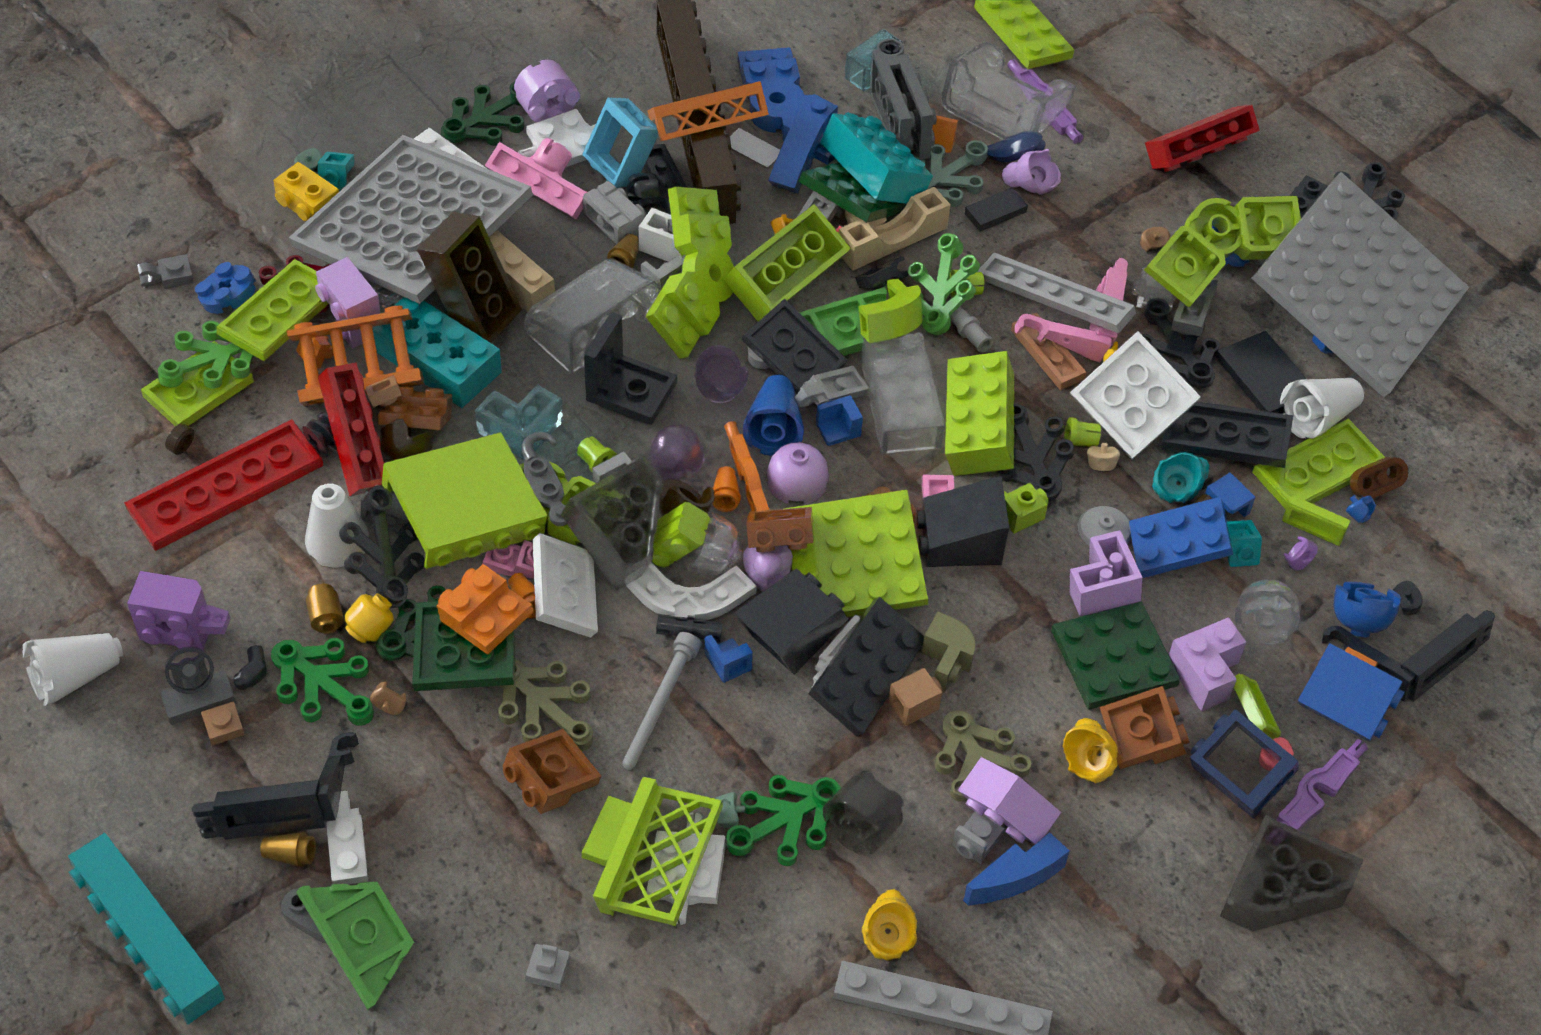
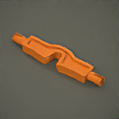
(746, 468)

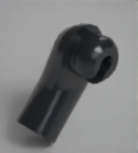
(253, 671)

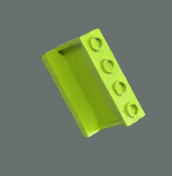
(465, 499)

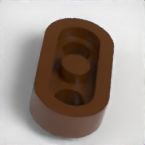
(1376, 477)

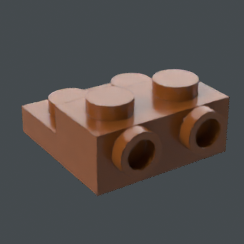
(419, 409)
(780, 528)
(1145, 728)
(549, 770)

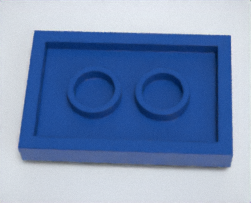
(1181, 537)

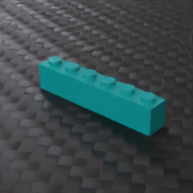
(145, 928)

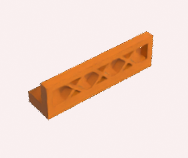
(701, 103)

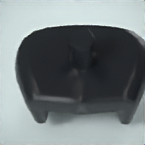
(1410, 597)

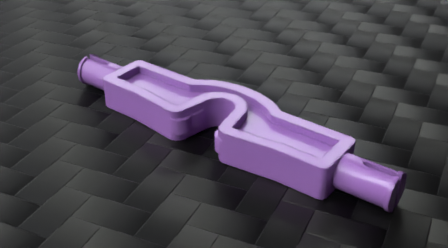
(1065, 122)
(1328, 779)

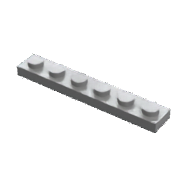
(1057, 292)
(938, 1002)

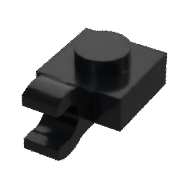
(878, 276)

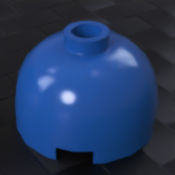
(1364, 608)

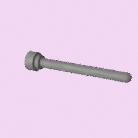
(685, 648)

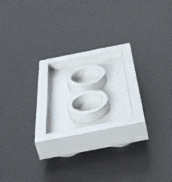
(564, 585)

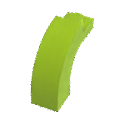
(893, 316)

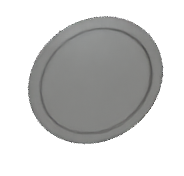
(1101, 521)

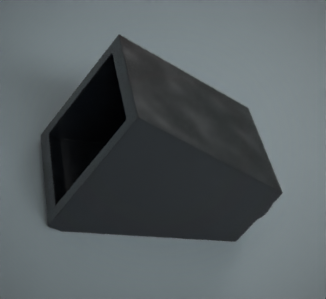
(964, 525)
(793, 618)

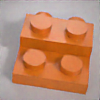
(483, 608)

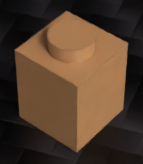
(915, 696)

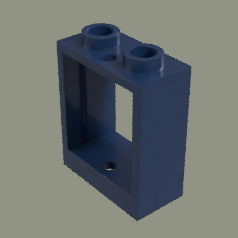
(1270, 784)

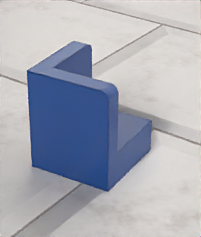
(839, 420)
(1233, 494)
(728, 658)

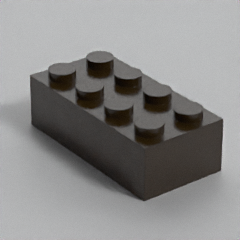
(469, 276)

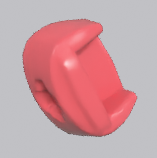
(1267, 761)

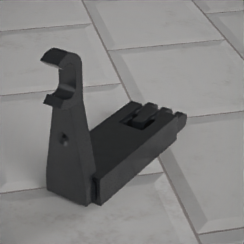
(1430, 662)
(280, 806)

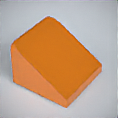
(945, 132)

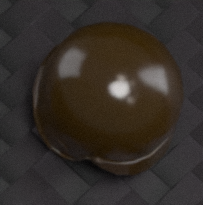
(398, 442)
(677, 492)

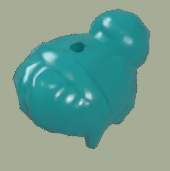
(1181, 468)

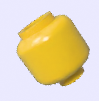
(368, 617)

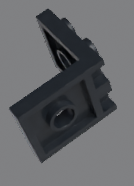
(612, 375)

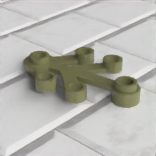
(542, 699)
(966, 736)

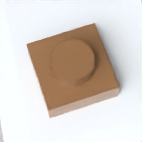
(383, 392)
(222, 723)

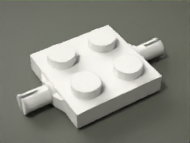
(567, 129)
(708, 877)

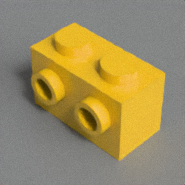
(303, 191)

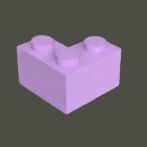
(347, 294)
(1109, 579)
(1204, 662)
(1008, 801)

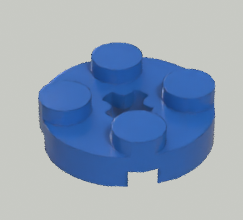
(226, 287)

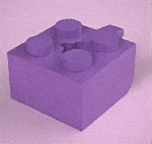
(173, 611)

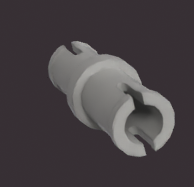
(970, 328)

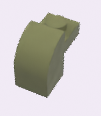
(952, 645)

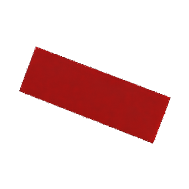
(223, 484)

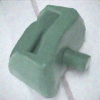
(309, 158)
(728, 815)

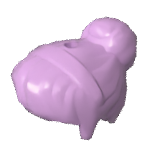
(1033, 164)
(767, 567)

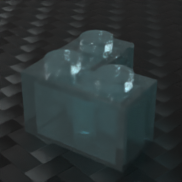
(535, 413)

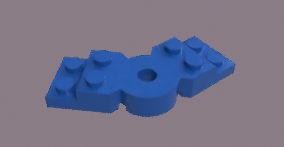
(782, 92)

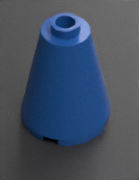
(774, 417)

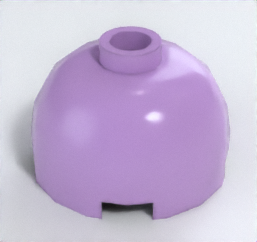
(797, 473)

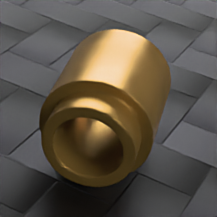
(324, 608)

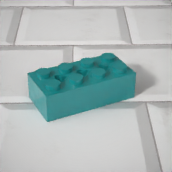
(875, 157)
(443, 351)

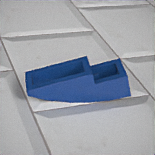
(798, 150)
(1017, 871)

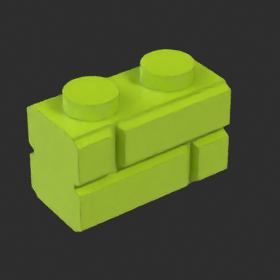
(679, 534)

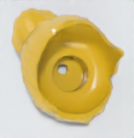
(1083, 748)
(890, 913)

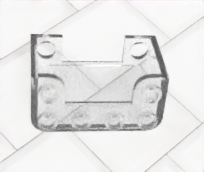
(575, 313)

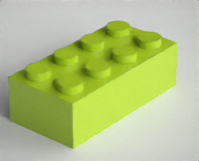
(786, 262)
(980, 414)

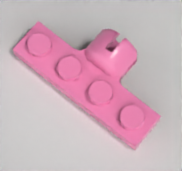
(542, 173)

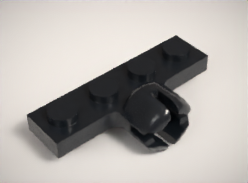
(659, 176)

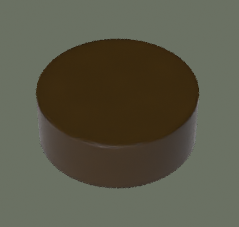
(179, 439)

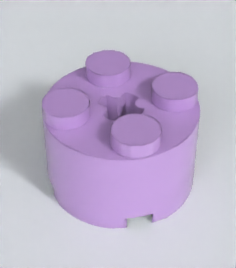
(545, 90)

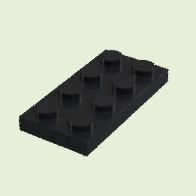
(1231, 434)
(866, 666)

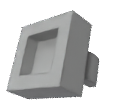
(548, 966)

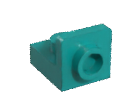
(335, 167)
(1245, 543)

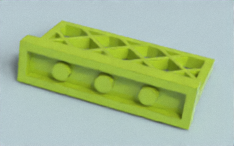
(629, 850)

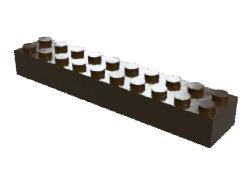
(689, 77)

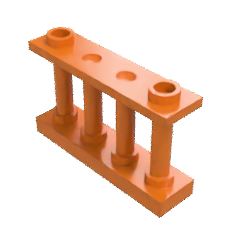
(393, 315)

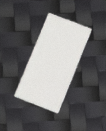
(754, 147)

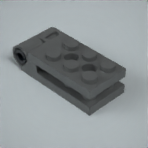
(900, 98)

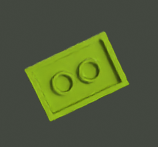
(192, 398)

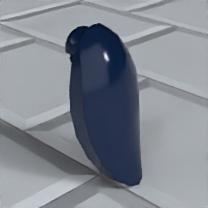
(1015, 146)

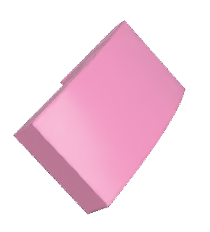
(512, 560)

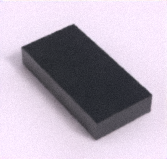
(996, 209)

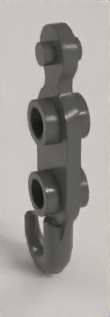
(543, 477)

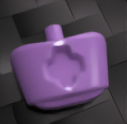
(1301, 553)

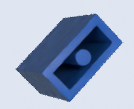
(1351, 693)

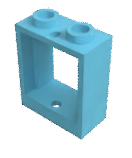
(619, 113)

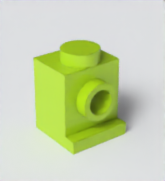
(1025, 507)

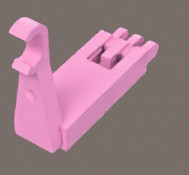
(1091, 342)

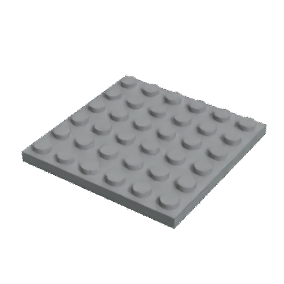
(398, 205)
(1361, 284)

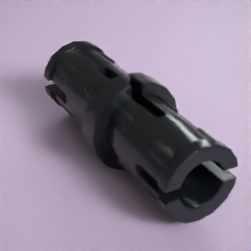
(700, 628)

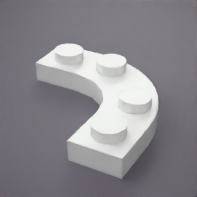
(701, 602)

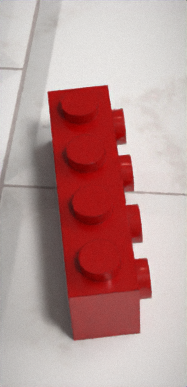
(1202, 137)
(352, 427)

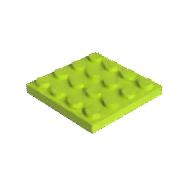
(865, 552)

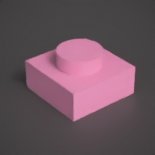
(936, 484)

